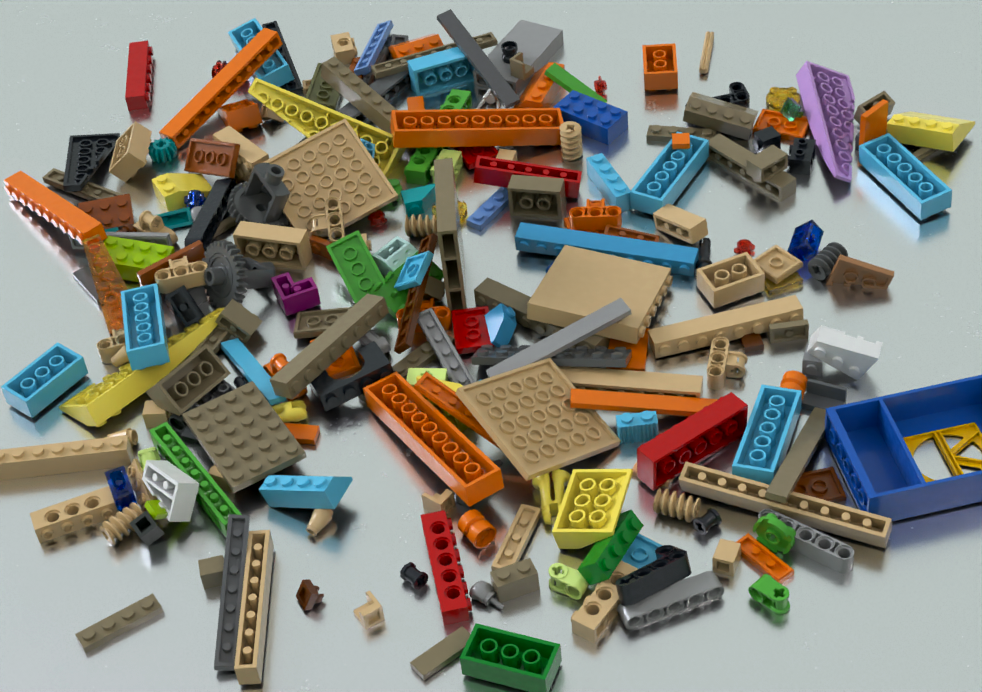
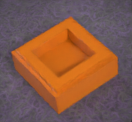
(680, 141)

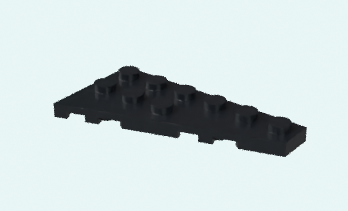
(85, 157)

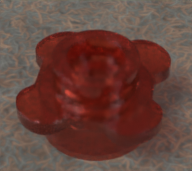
(600, 86)
(377, 218)
(744, 246)

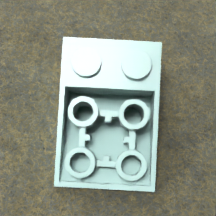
(393, 255)

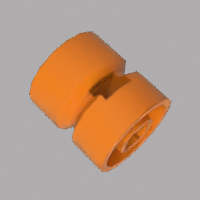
(794, 380)
(477, 529)

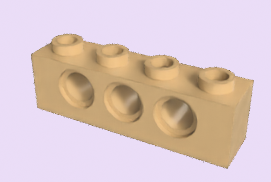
(73, 514)
(600, 607)

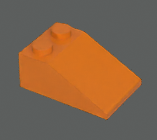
(240, 115)

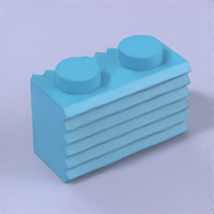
(637, 426)

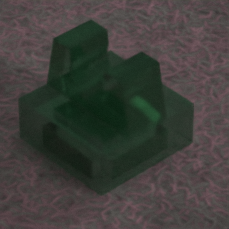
(791, 109)

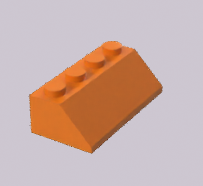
(540, 90)

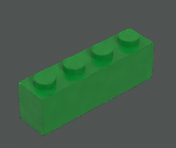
(608, 553)

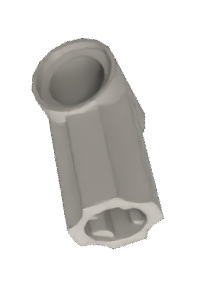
(381, 341)

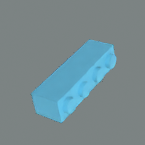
(608, 181)

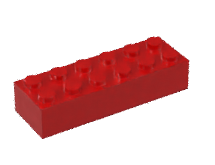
(691, 440)

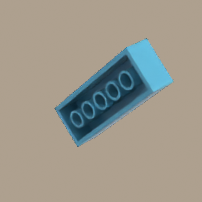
(275, 68)
(668, 175)
(905, 176)
(144, 327)
(768, 433)

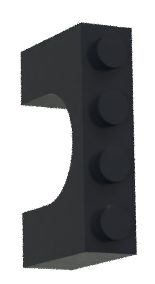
(335, 392)

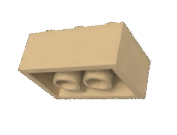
(130, 152)
(730, 279)

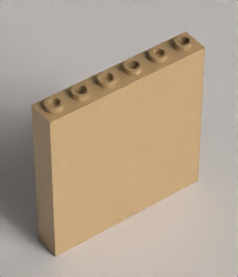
(589, 280)

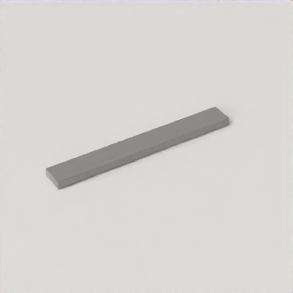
(565, 337)

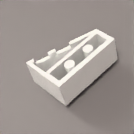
(844, 352)
(172, 488)

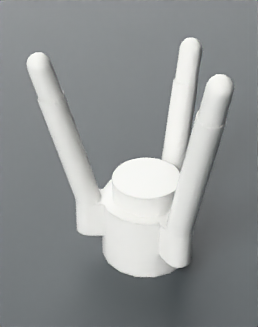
(490, 98)

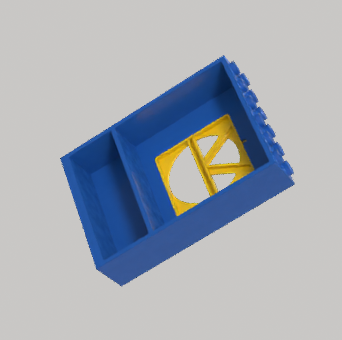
(879, 437)

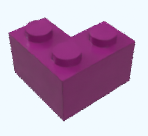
(295, 296)

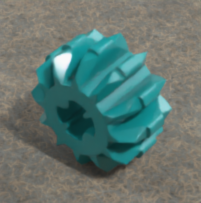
(162, 150)

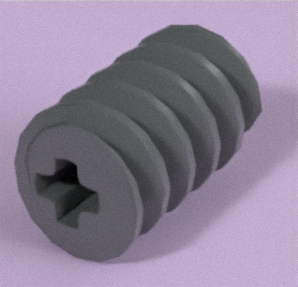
(823, 263)

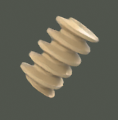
(571, 140)
(420, 226)
(676, 506)
(120, 523)

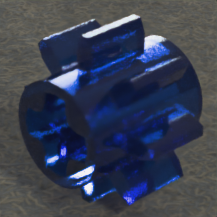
(194, 199)

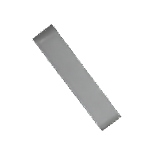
(818, 545)
(672, 600)

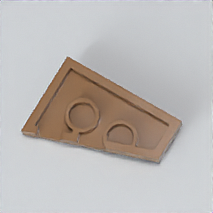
(856, 272)

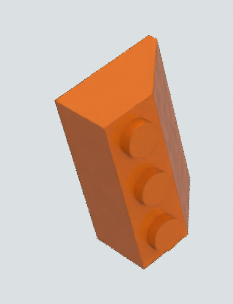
(415, 45)

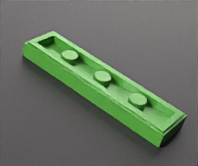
(569, 82)

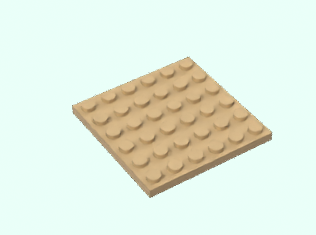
(328, 166)
(533, 421)

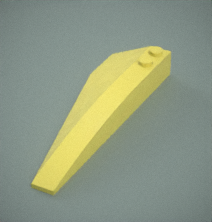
(312, 118)
(106, 399)

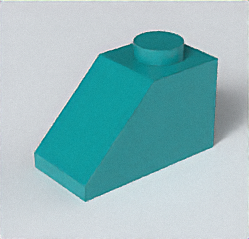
(418, 199)

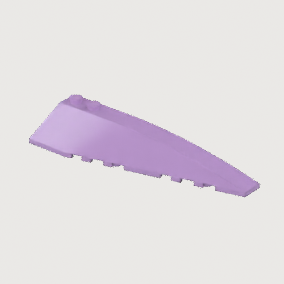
(829, 111)

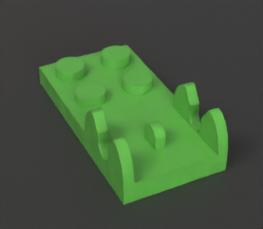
(355, 264)
(396, 299)

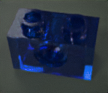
(805, 241)
(120, 487)

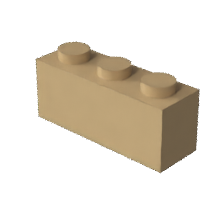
(680, 223)

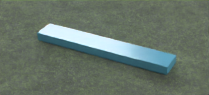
(251, 369)

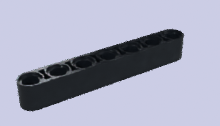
(211, 213)

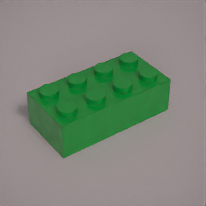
(510, 659)

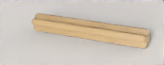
(706, 52)

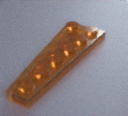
(106, 280)

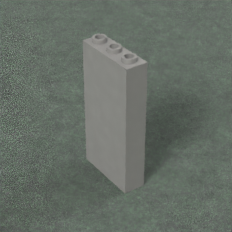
(535, 42)

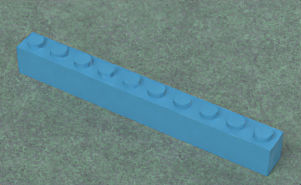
(551, 241)

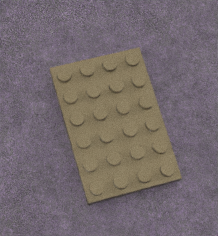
(243, 436)

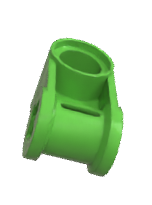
(770, 594)

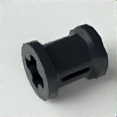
(707, 521)
(413, 575)

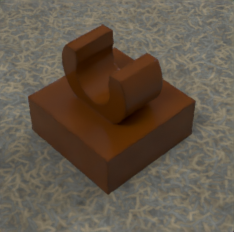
(308, 594)

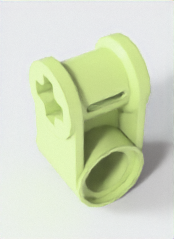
(148, 454)
(569, 582)

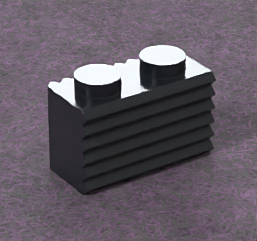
(185, 306)

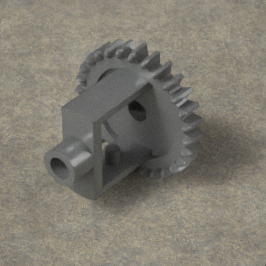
(261, 202)
(231, 275)

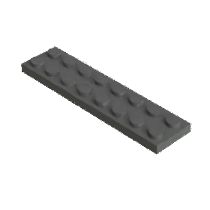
(570, 357)

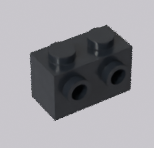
(801, 156)

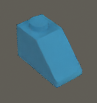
(500, 324)

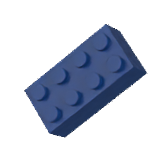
(596, 118)

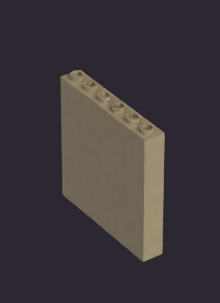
(450, 234)

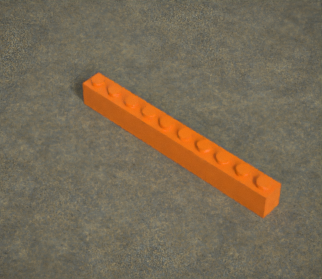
(221, 87)
(53, 207)

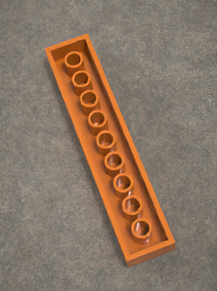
(476, 127)
(434, 439)

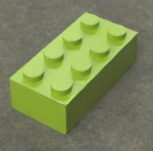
(134, 255)

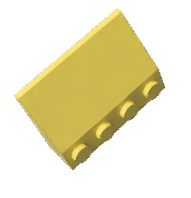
(929, 130)
(590, 506)

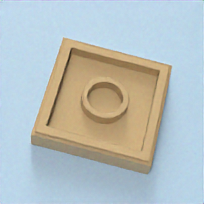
(778, 264)

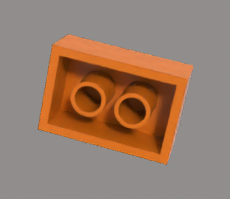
(660, 67)

